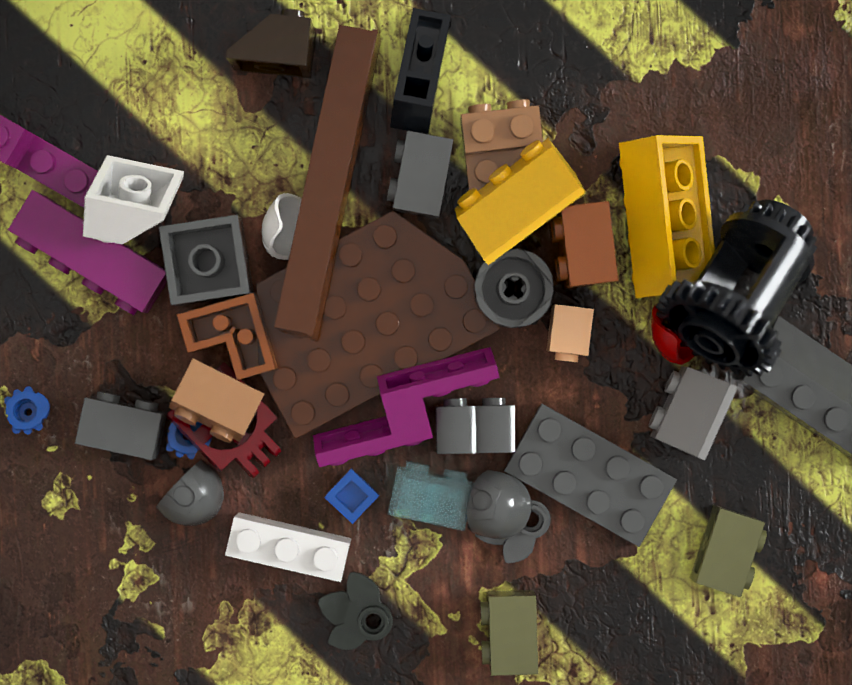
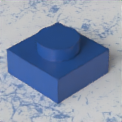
(351, 496)

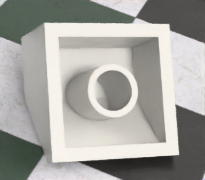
(128, 199)

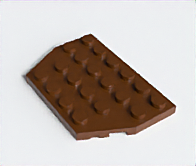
(387, 308)

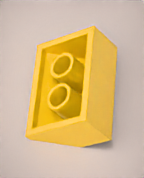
(518, 199)

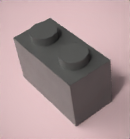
(421, 174)
(121, 426)

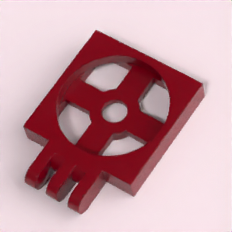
(248, 447)

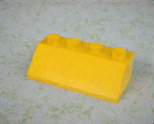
(666, 210)

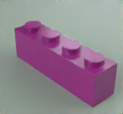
(103, 265)

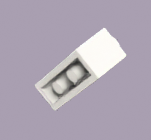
(288, 546)

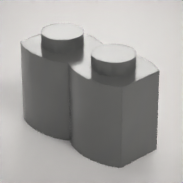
(475, 428)

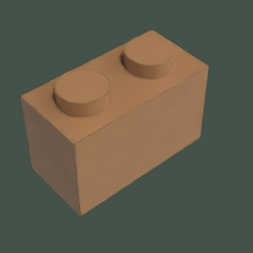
(215, 402)

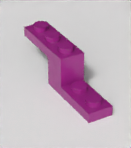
(44, 162)
(404, 407)

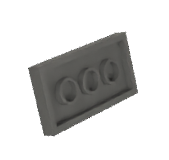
(590, 475)

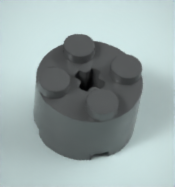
(535, 289)

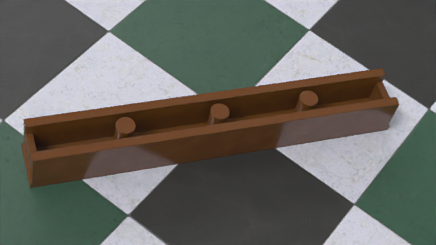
(328, 182)

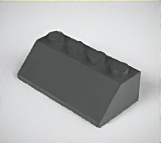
(808, 386)

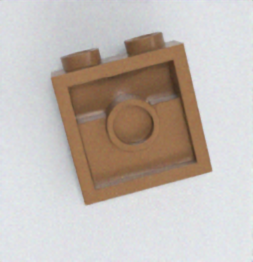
(497, 137)

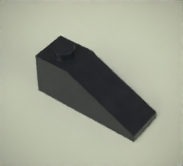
(420, 71)

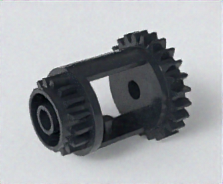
(721, 322)

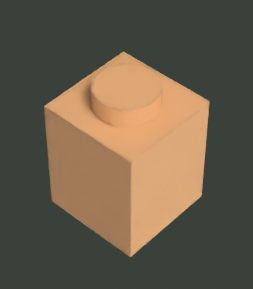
(569, 332)

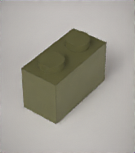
(728, 551)
(511, 632)

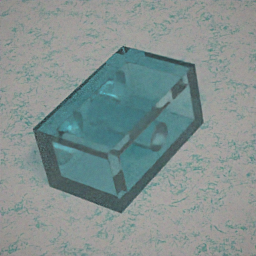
(430, 496)

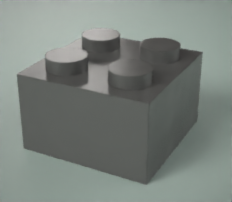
(206, 260)

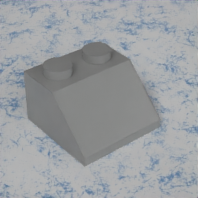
(692, 411)

